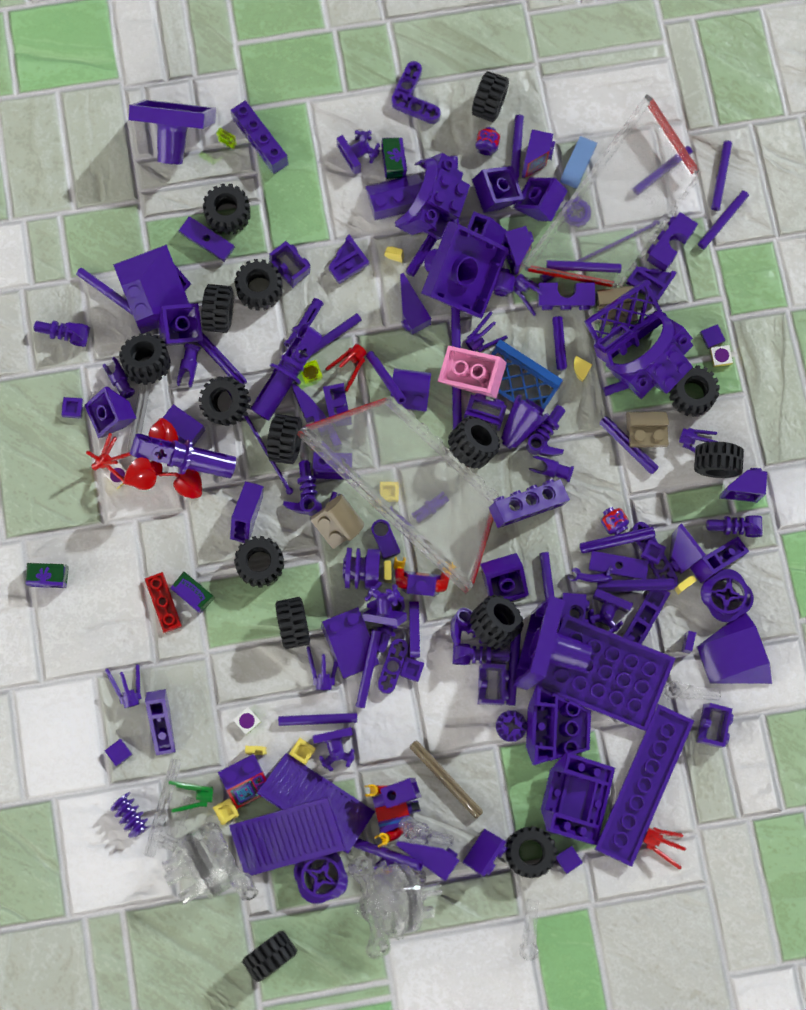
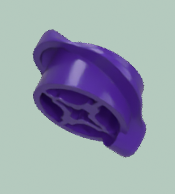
(723, 614)
(339, 885)

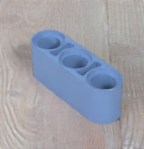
(578, 162)

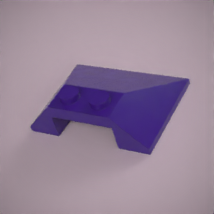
(150, 283)
(577, 797)

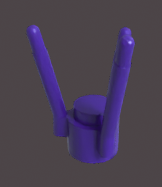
(524, 284)
(475, 340)
(689, 437)
(323, 681)
(129, 697)

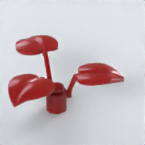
(143, 473)

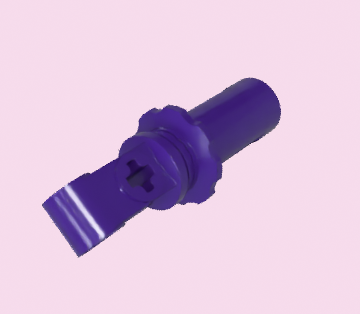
(286, 372)
(183, 456)

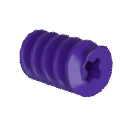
(129, 816)

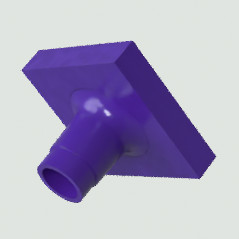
(172, 125)
(463, 269)
(546, 646)

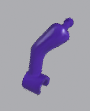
(603, 577)

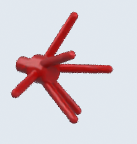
(104, 460)

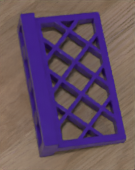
(644, 325)

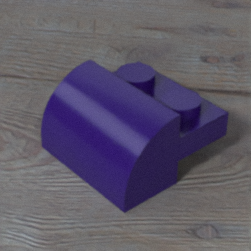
(414, 386)

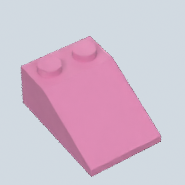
(472, 371)

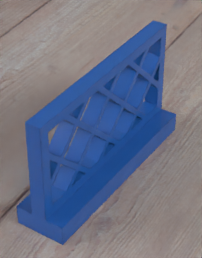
(532, 368)

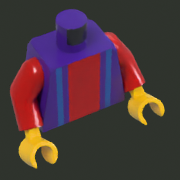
(419, 583)
(389, 818)

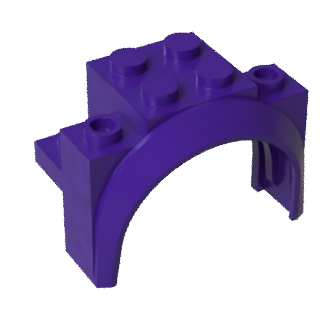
(438, 198)
(661, 365)

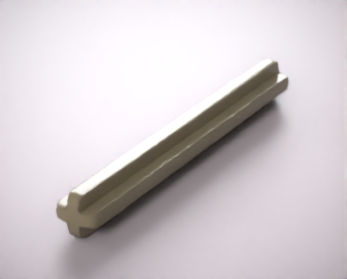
(446, 779)

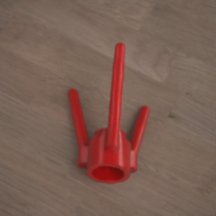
(353, 354)
(654, 837)

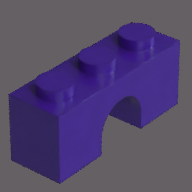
(679, 229)
(583, 297)

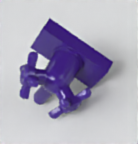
(355, 151)
(608, 609)
(383, 613)
(335, 747)

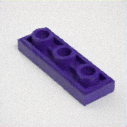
(198, 233)
(630, 567)

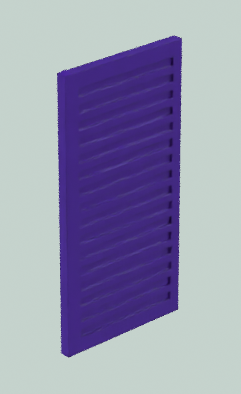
(297, 784)
(287, 836)

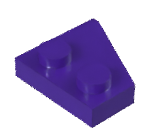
(348, 261)
(655, 278)

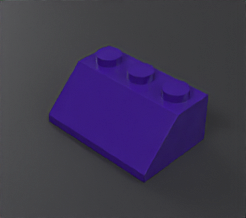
(393, 196)

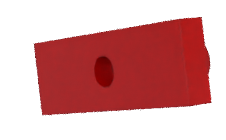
(166, 613)

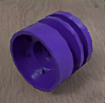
(361, 568)

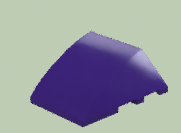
(736, 654)
(555, 727)

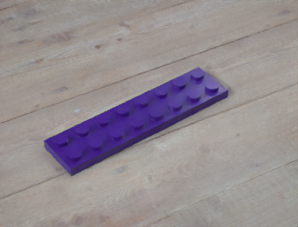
(644, 785)

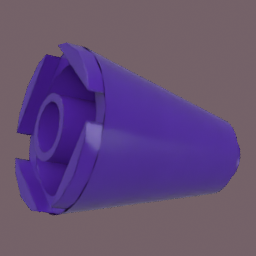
(522, 422)

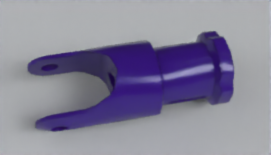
(188, 363)
(119, 379)
(554, 469)

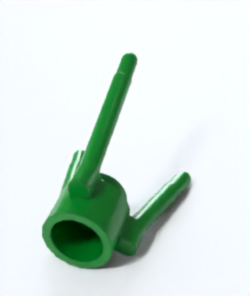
(203, 793)

